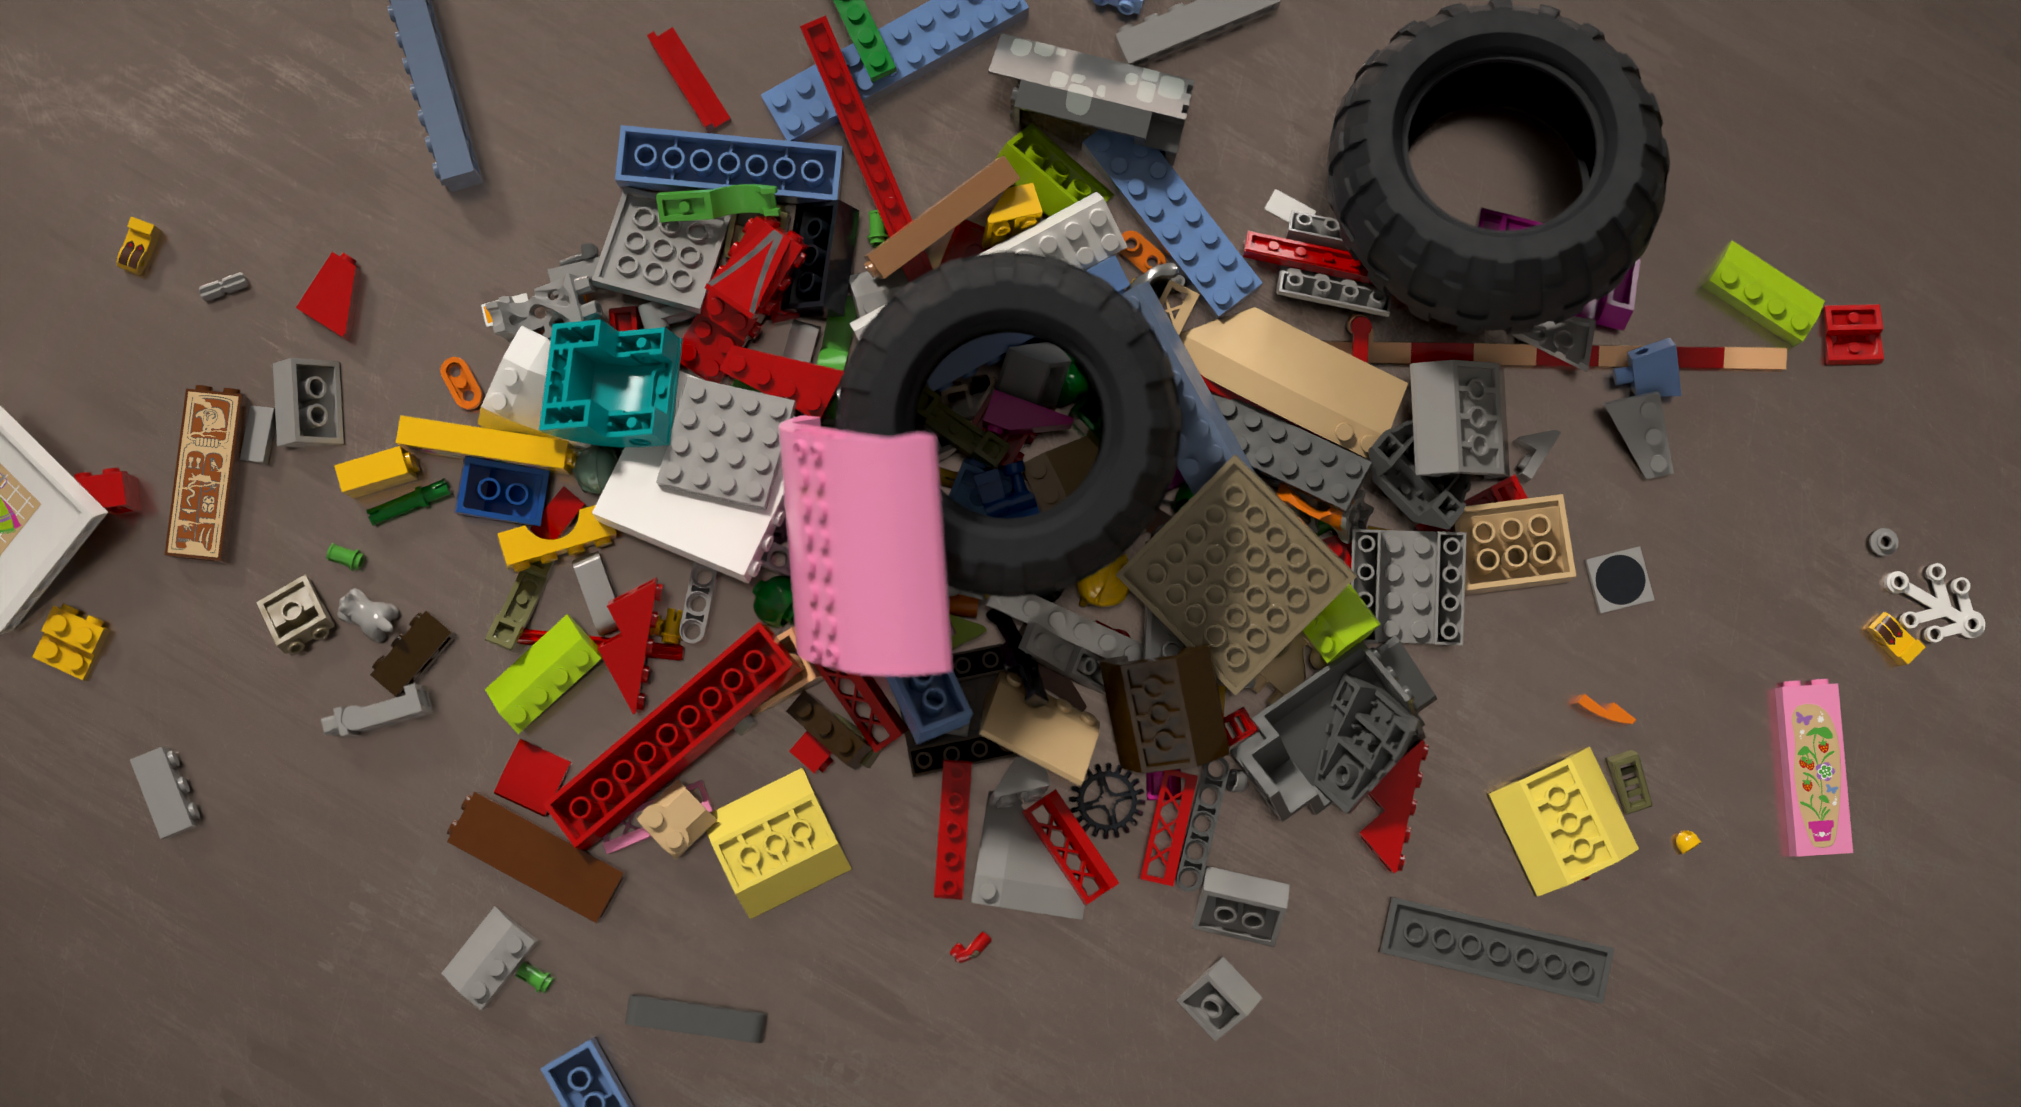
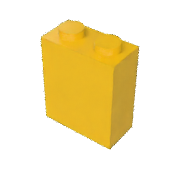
(377, 472)

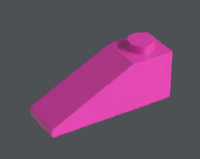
(1016, 416)

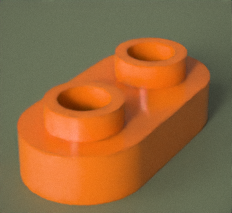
(1141, 253)
(462, 384)

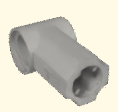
(660, 315)

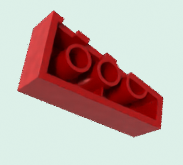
(806, 383)

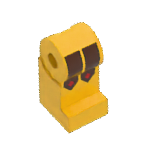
(138, 246)
(1895, 639)

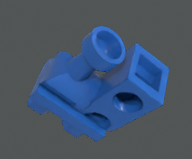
(1011, 505)

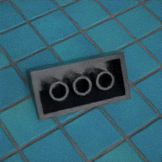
(823, 279)

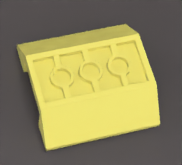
(1564, 822)
(776, 844)

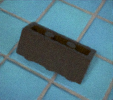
(412, 653)
(829, 729)

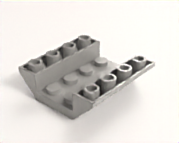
(1323, 287)
(1459, 419)
(1412, 584)

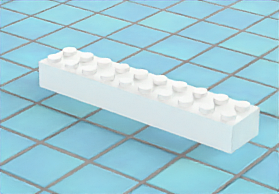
(1076, 234)

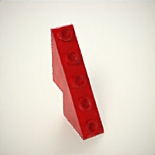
(627, 651)
(1394, 797)
(953, 829)

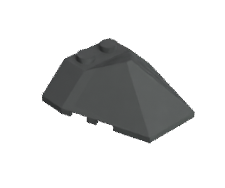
(1422, 498)
(1363, 743)

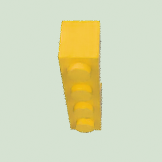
(522, 547)

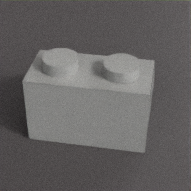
(872, 293)
(1219, 999)

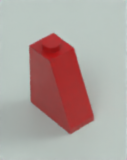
(333, 295)

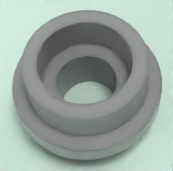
(1878, 548)

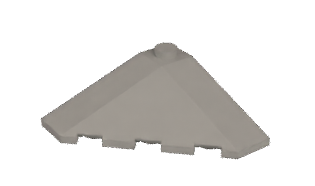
(1018, 869)

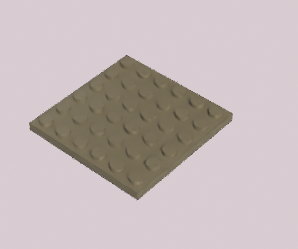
(1236, 574)

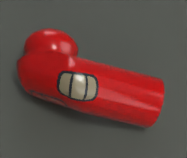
(973, 950)

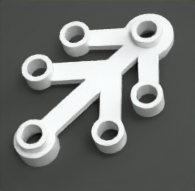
(1939, 605)

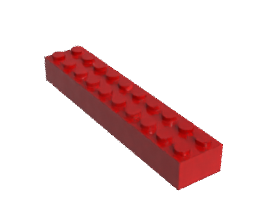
(672, 736)

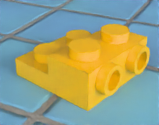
(71, 641)

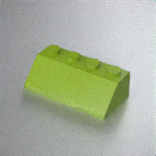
(1053, 172)
(1764, 294)
(1341, 625)
(543, 673)

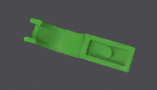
(717, 202)
(837, 344)

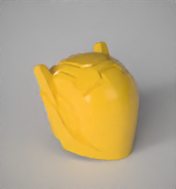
(1104, 587)

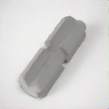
(218, 289)

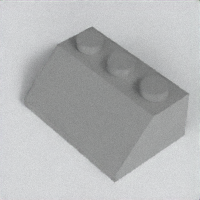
(308, 403)
(1241, 906)
(489, 958)

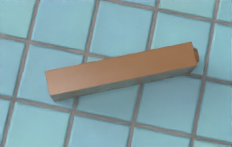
(940, 218)

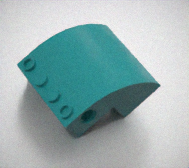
(611, 385)

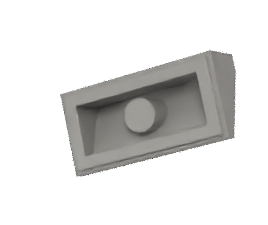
(258, 435)

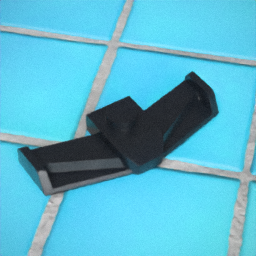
(1019, 661)

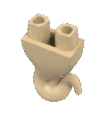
(1288, 668)

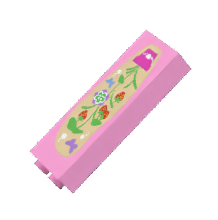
(1813, 768)

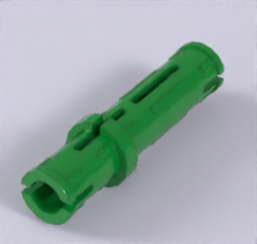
(420, 497)

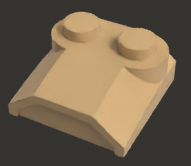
(676, 819)

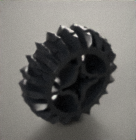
(1130, 794)

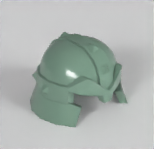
(595, 467)

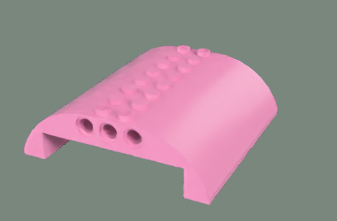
(865, 549)

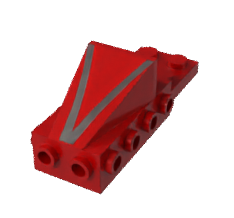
(742, 295)

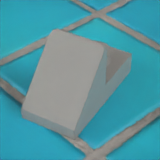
(1539, 445)

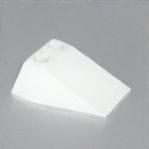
(518, 388)

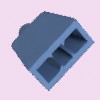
(1651, 369)

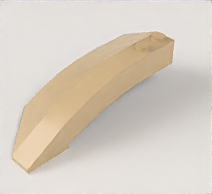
(1297, 377)

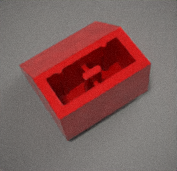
(112, 490)

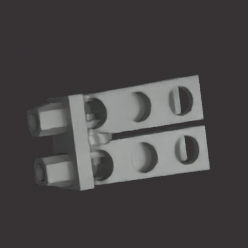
(352, 719)

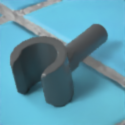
(588, 251)

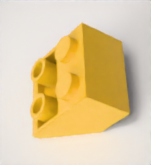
(1013, 213)

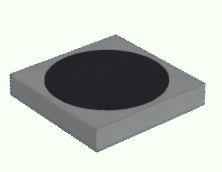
(1619, 580)

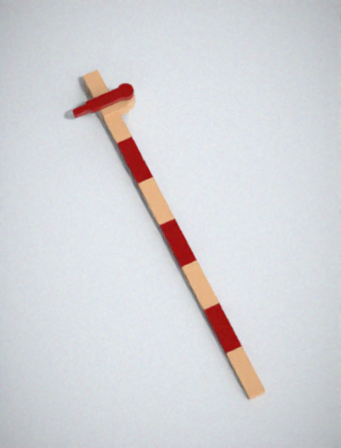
(1525, 354)

